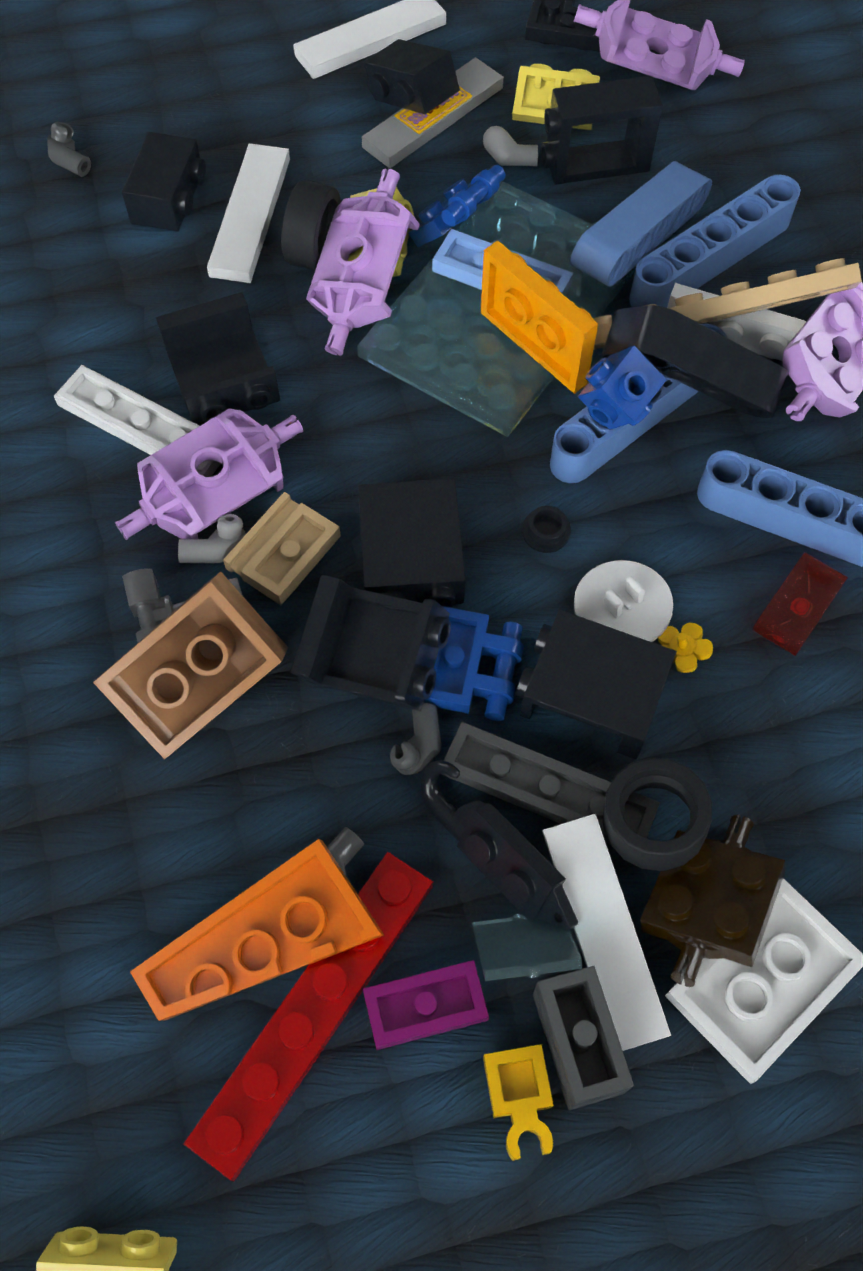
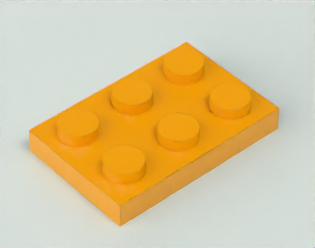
(537, 316)

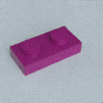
(425, 1004)

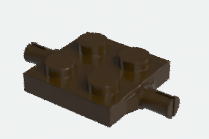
(715, 902)

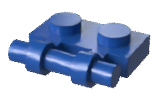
(459, 205)
(460, 660)

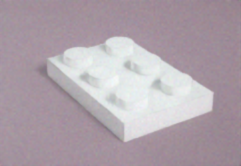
(763, 1008)

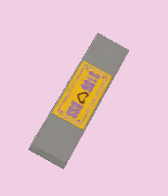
(410, 130)

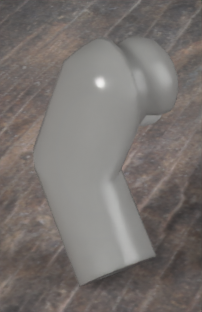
(506, 150)
(217, 546)

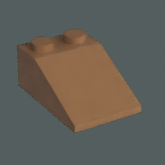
(192, 665)

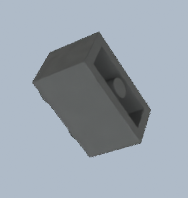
(582, 1038)

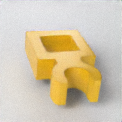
(520, 1088)

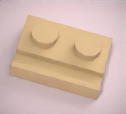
(282, 548)

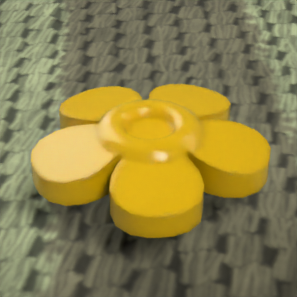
(688, 645)

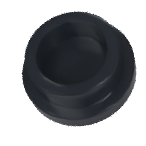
(546, 529)

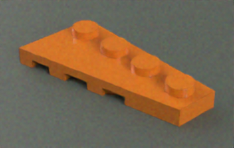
(268, 930)

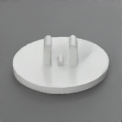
(625, 598)

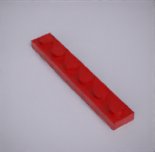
(304, 1026)

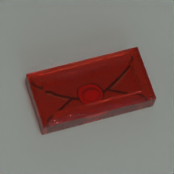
(799, 603)

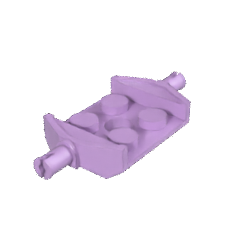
(684, 53)
(356, 290)
(809, 359)
(188, 502)

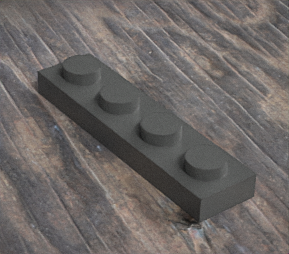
(538, 781)

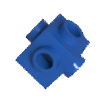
(621, 388)

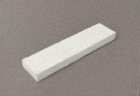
(368, 35)
(248, 213)
(125, 413)
(607, 930)

